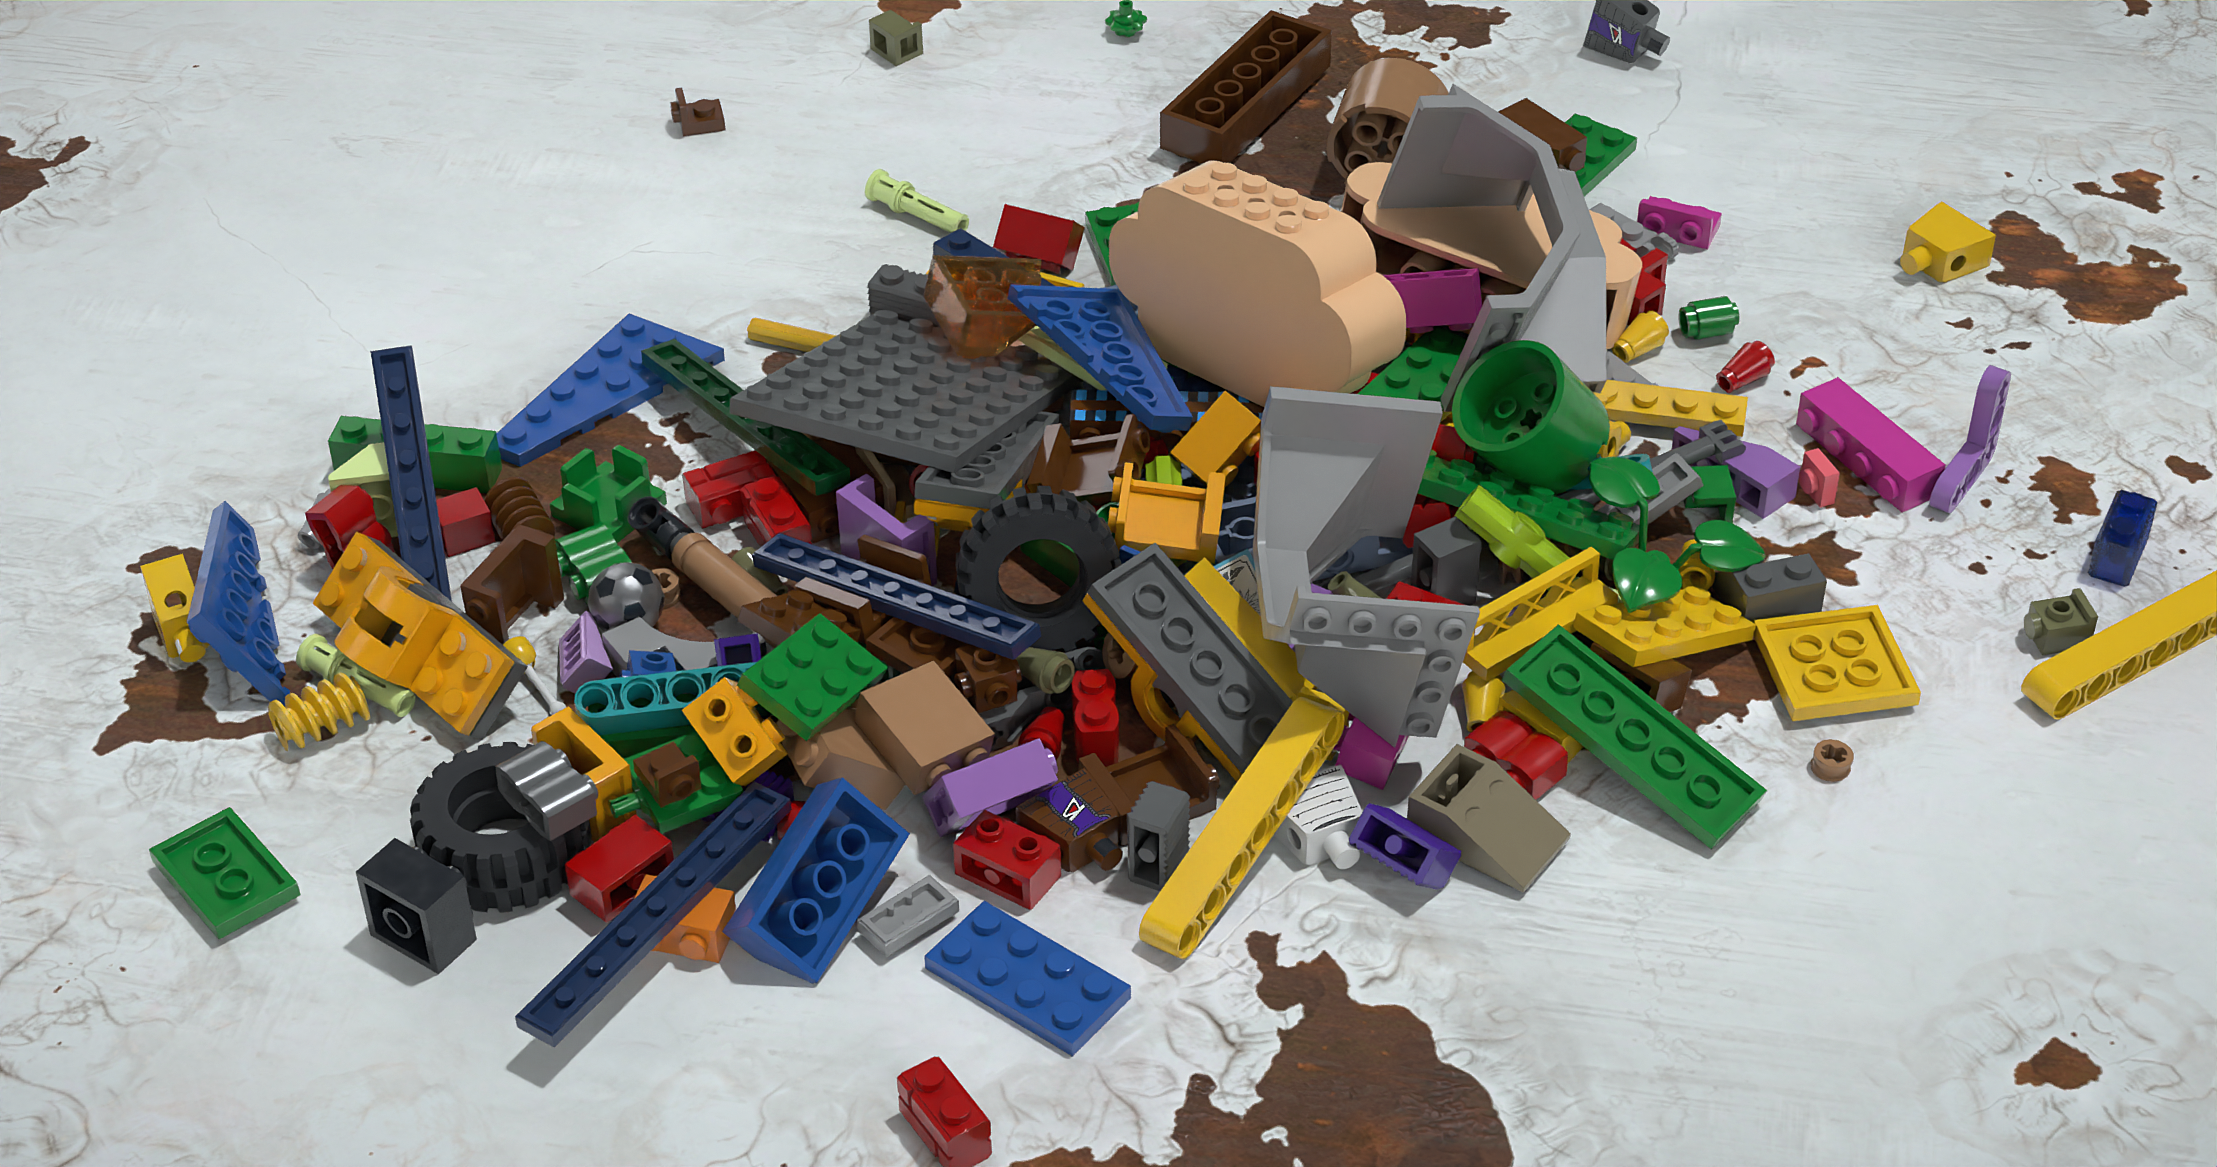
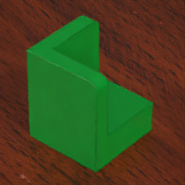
(1716, 492)

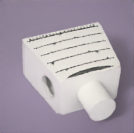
(1323, 821)

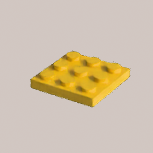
(1836, 663)

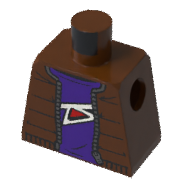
(1078, 819)

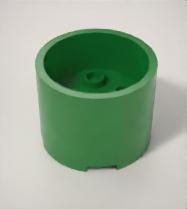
(1530, 416)

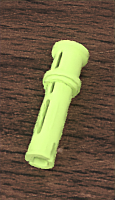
(903, 198)
(331, 661)

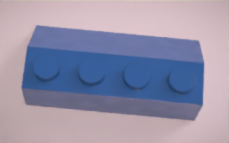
(817, 881)

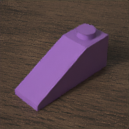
(1759, 475)

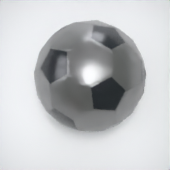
(624, 594)

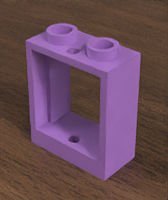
(990, 785)

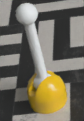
(526, 653)

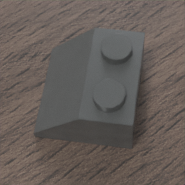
(1773, 588)

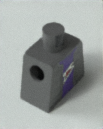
(1625, 29)

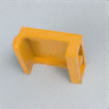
(1174, 517)
(592, 757)

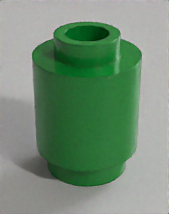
(1708, 318)

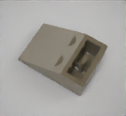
(1487, 818)

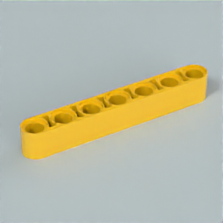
(2125, 650)
(1241, 828)

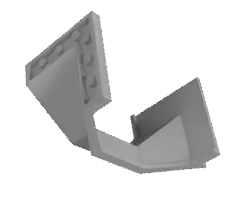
(1474, 156)
(1325, 479)

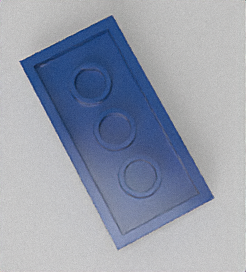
(1028, 978)

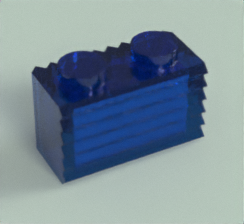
(2122, 537)

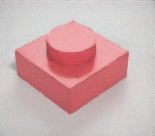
(1819, 478)

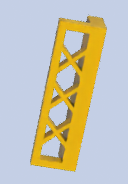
(1246, 624)
(1507, 639)

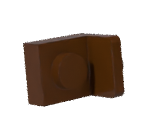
(697, 117)
(668, 774)

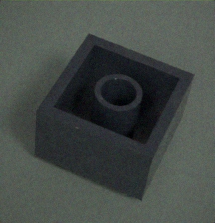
(416, 905)

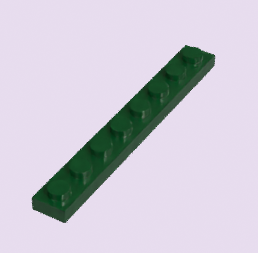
(712, 393)

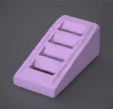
(582, 654)

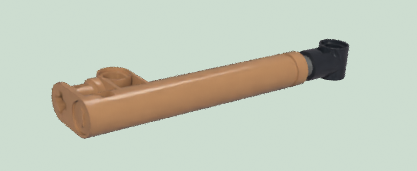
(699, 559)

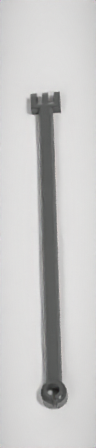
(1713, 440)

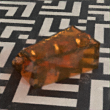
(972, 301)

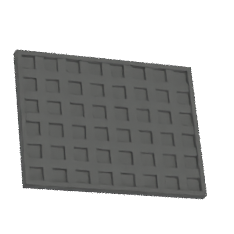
(906, 392)

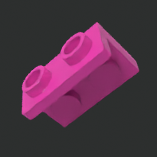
(1682, 222)

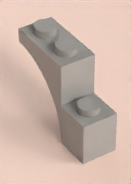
(640, 636)

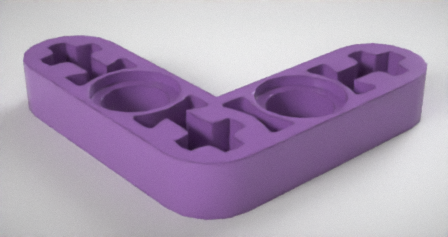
(1980, 442)

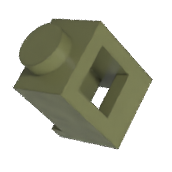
(895, 37)
(2060, 622)

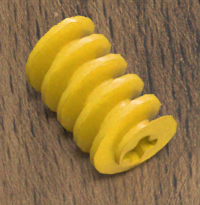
(318, 710)

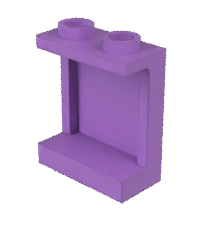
(861, 515)

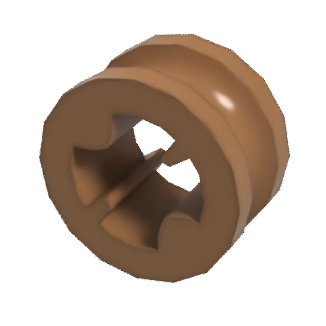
(670, 583)
(1829, 769)

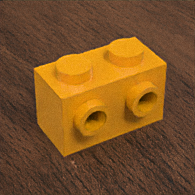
(1219, 440)
(736, 731)

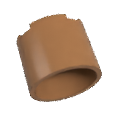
(1377, 112)

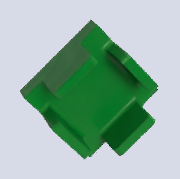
(603, 492)

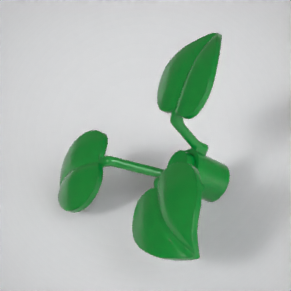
(1649, 576)

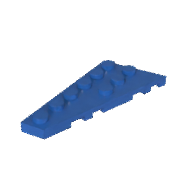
(1111, 345)
(599, 384)
(230, 607)

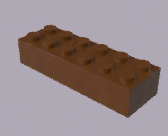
(1245, 89)

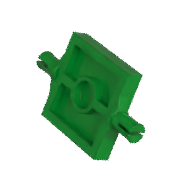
(715, 793)

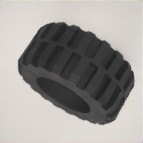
(1033, 518)
(501, 867)

